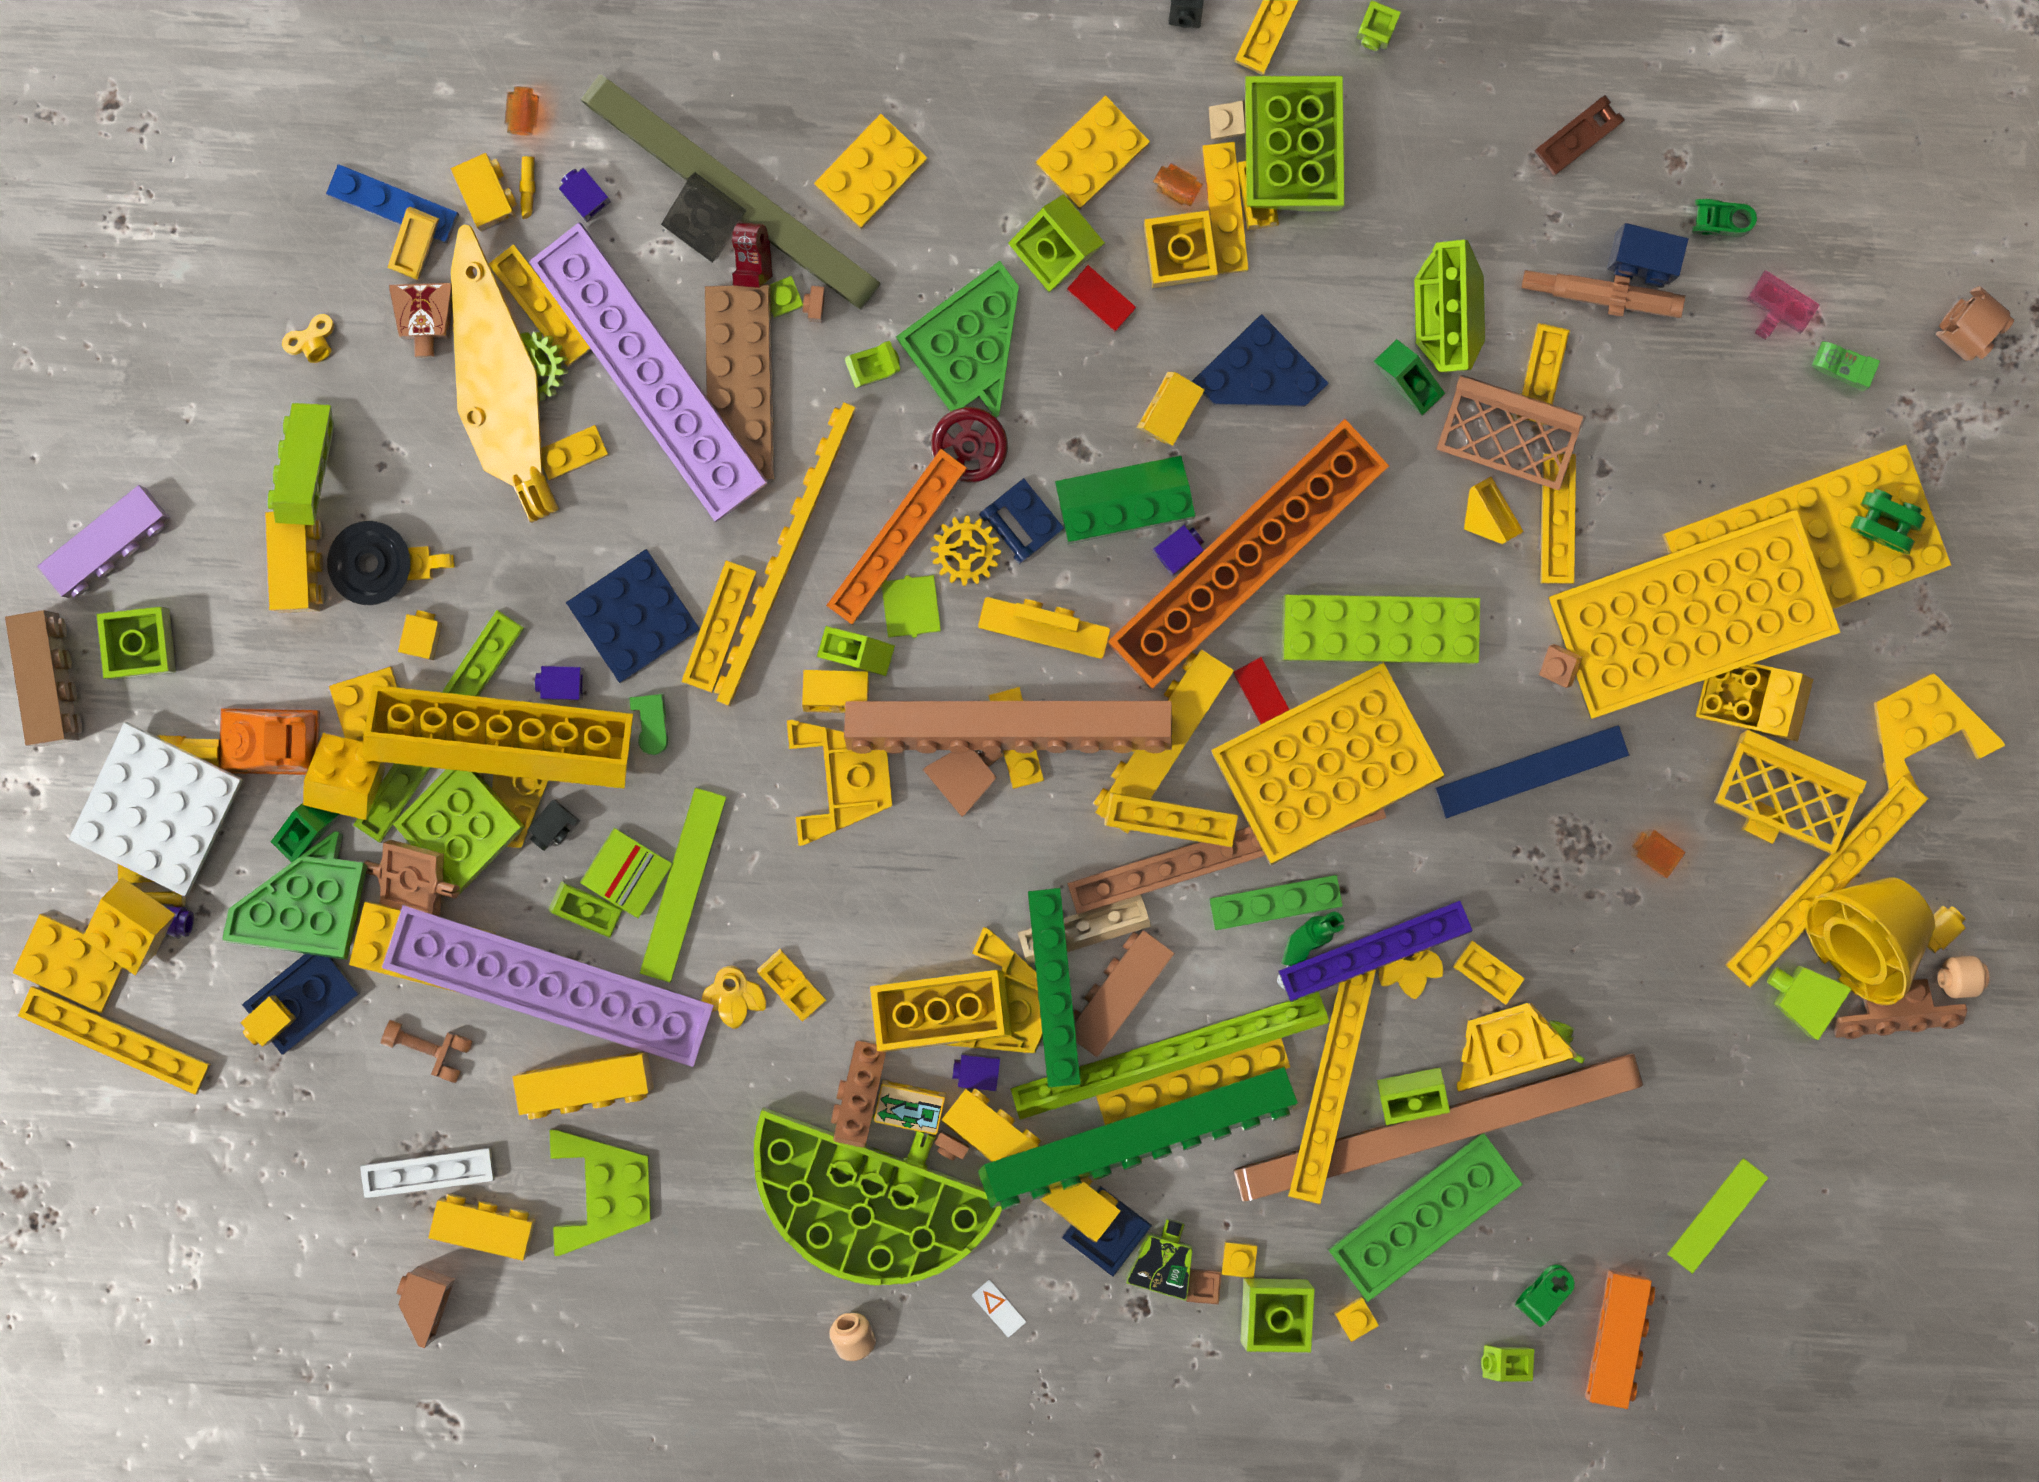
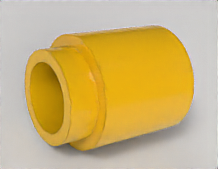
(1947, 928)

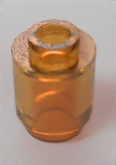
(521, 111)
(1177, 184)

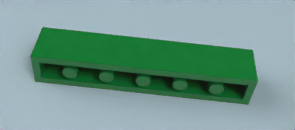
(1054, 987)

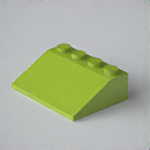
(1294, 142)

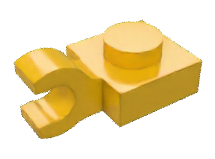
(423, 563)

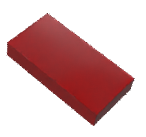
(1101, 298)
(1260, 690)

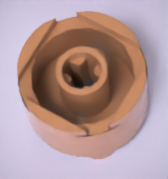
(1974, 325)

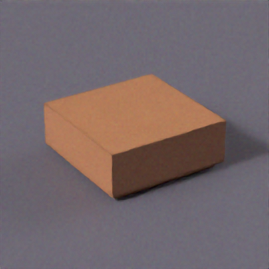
(1204, 1286)

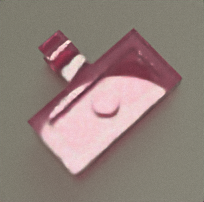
(1781, 304)

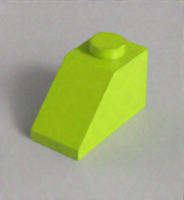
(855, 650)

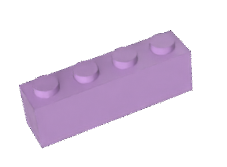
(103, 542)

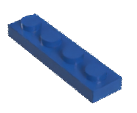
(387, 200)

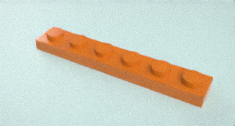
(897, 536)

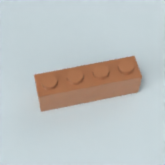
(1120, 991)

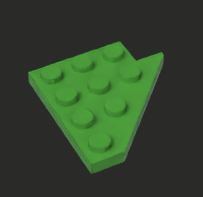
(967, 341)
(303, 906)

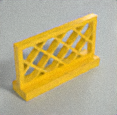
(1794, 764)

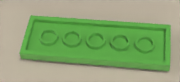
(1425, 1216)

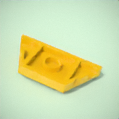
(1510, 1045)

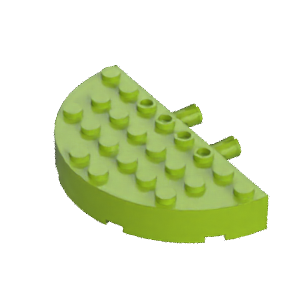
(864, 1208)

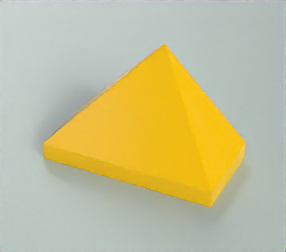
(1489, 513)

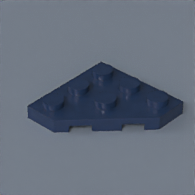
(1260, 371)

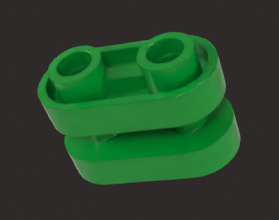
(1906, 517)

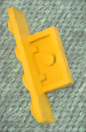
(1044, 627)

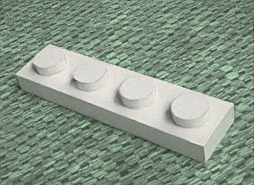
(427, 1173)

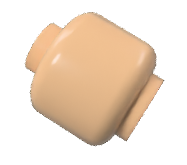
(1963, 977)
(852, 1336)

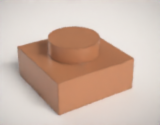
(814, 304)
(1560, 666)
(950, 1146)

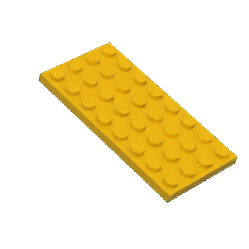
(1827, 506)
(1695, 614)

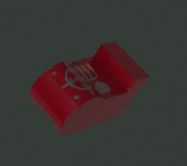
(751, 255)

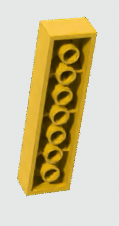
(497, 736)

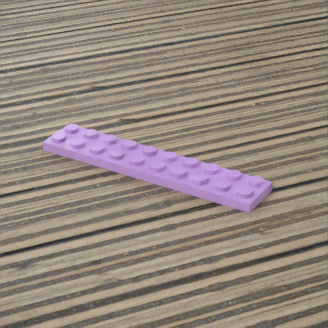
(648, 372)
(547, 986)

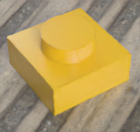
(1760, 830)
(1239, 1259)
(1356, 1319)

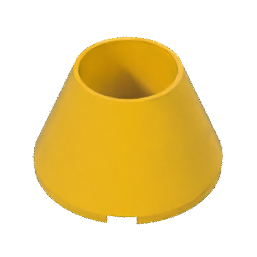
(1872, 936)

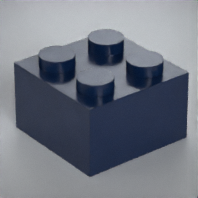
(1647, 255)

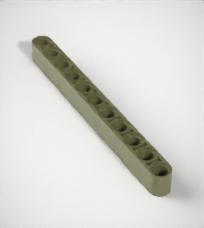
(686, 158)

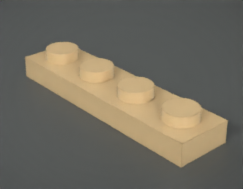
(1096, 925)

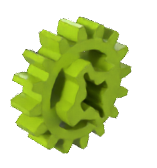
(537, 348)

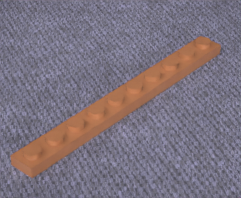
(1171, 869)

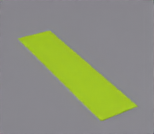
(1717, 1215)

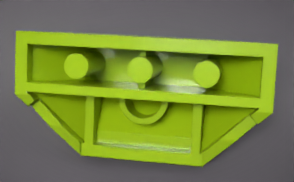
(1450, 306)

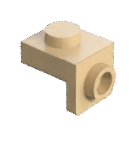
(1227, 120)

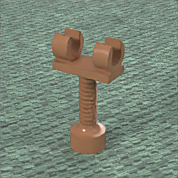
(395, 1035)

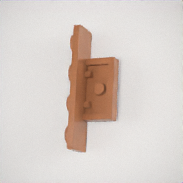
(1911, 1013)
(858, 1095)

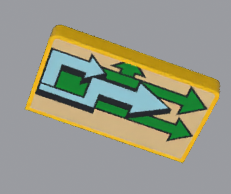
(909, 1107)

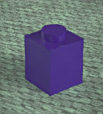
(583, 193)
(1179, 549)
(560, 683)
(977, 1071)

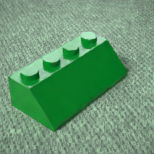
(1125, 500)

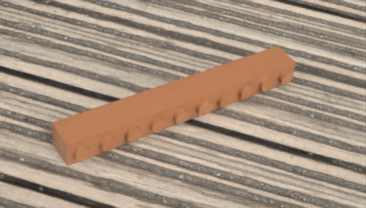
(1008, 726)

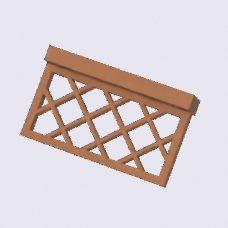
(1520, 405)

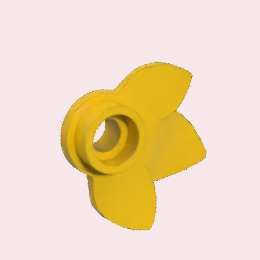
(1412, 972)
(734, 1001)

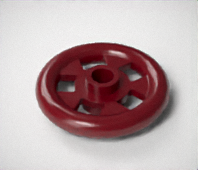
(994, 434)

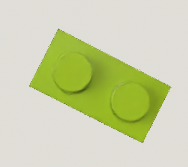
(1413, 1096)

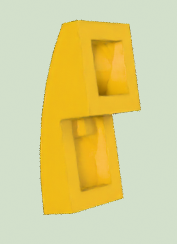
(791, 985)

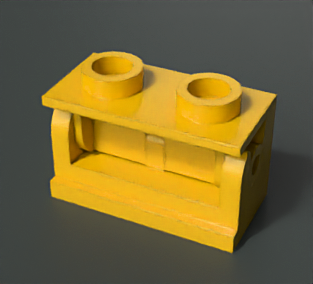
(483, 191)

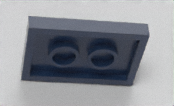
(311, 991)

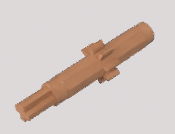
(1615, 294)

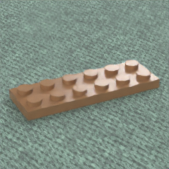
(742, 366)

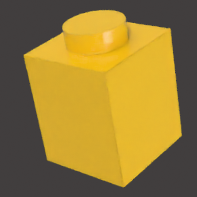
(420, 635)
(267, 1021)

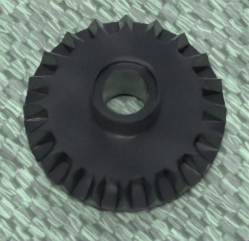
(348, 558)

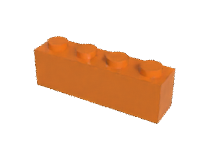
(1619, 1339)

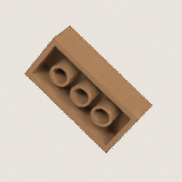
(43, 678)

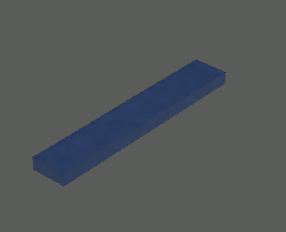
(1532, 771)

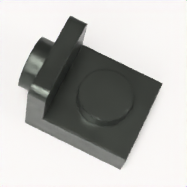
(1186, 13)

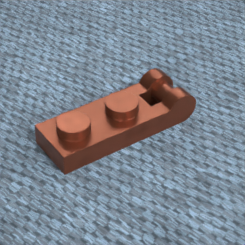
(1578, 136)

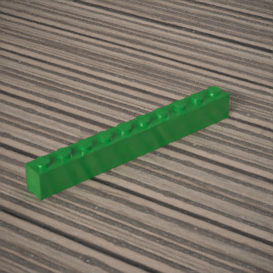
(1137, 1138)

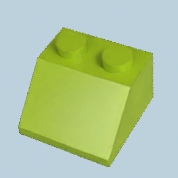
(1056, 242)

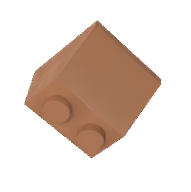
(424, 1301)

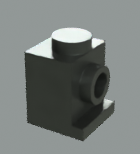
(552, 825)

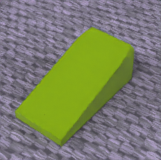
(585, 909)

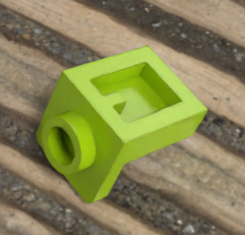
(1508, 1363)

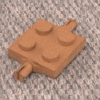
(411, 877)

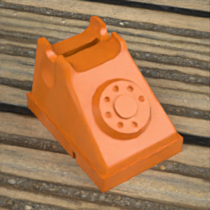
(268, 740)

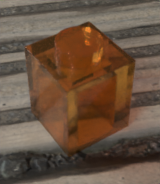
(1656, 853)

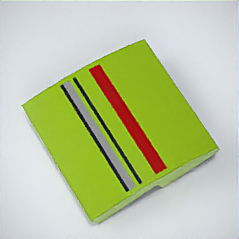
(626, 873)

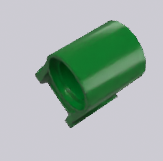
(1720, 218)
(1543, 1297)

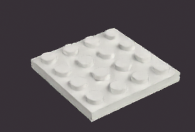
(155, 809)

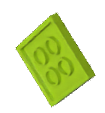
(463, 822)

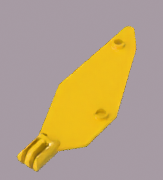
(496, 380)

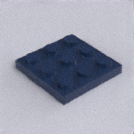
(633, 616)

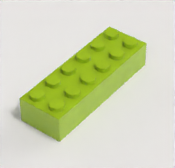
(1380, 629)

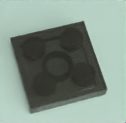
(703, 217)

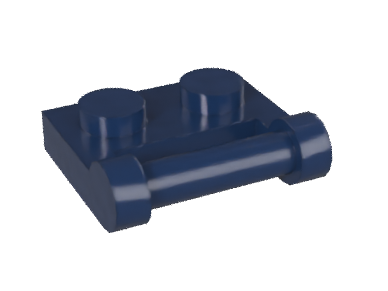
(1029, 513)

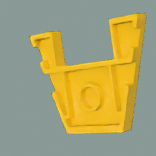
(1922, 716)
(855, 781)
(1021, 996)

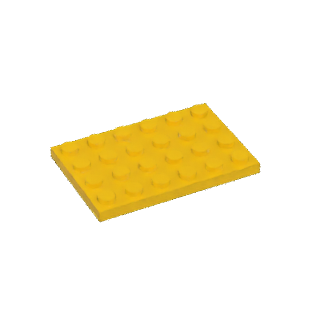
(1327, 764)

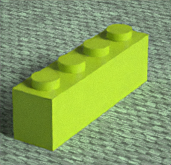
(302, 464)

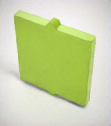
(911, 606)

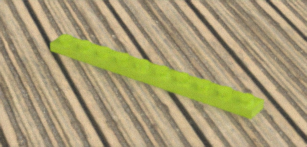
(1173, 1054)

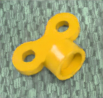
(311, 340)

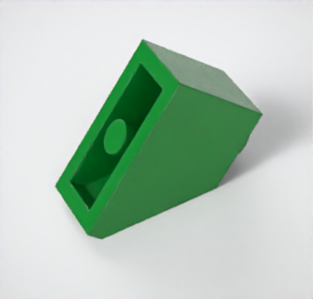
(1409, 376)
(302, 830)

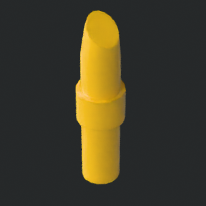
(527, 186)

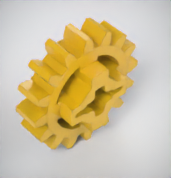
(966, 536)

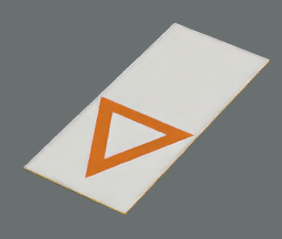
(998, 1308)

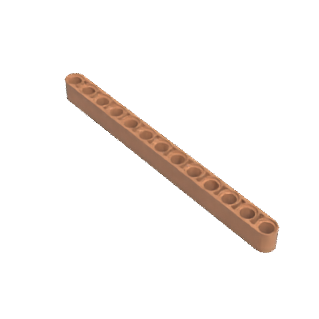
(1463, 1121)

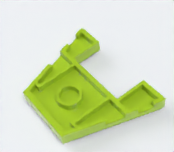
(615, 1190)

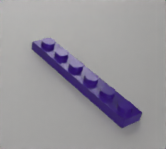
(1375, 951)

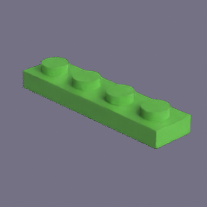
(1275, 902)

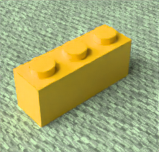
(482, 1227)

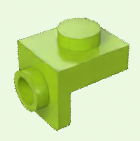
(1377, 26)
(873, 364)

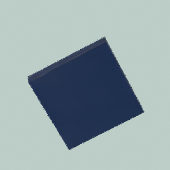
(1115, 1243)

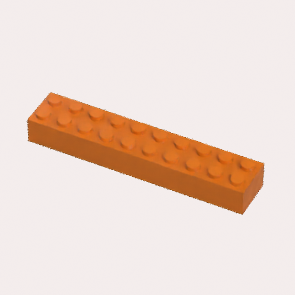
(1248, 554)

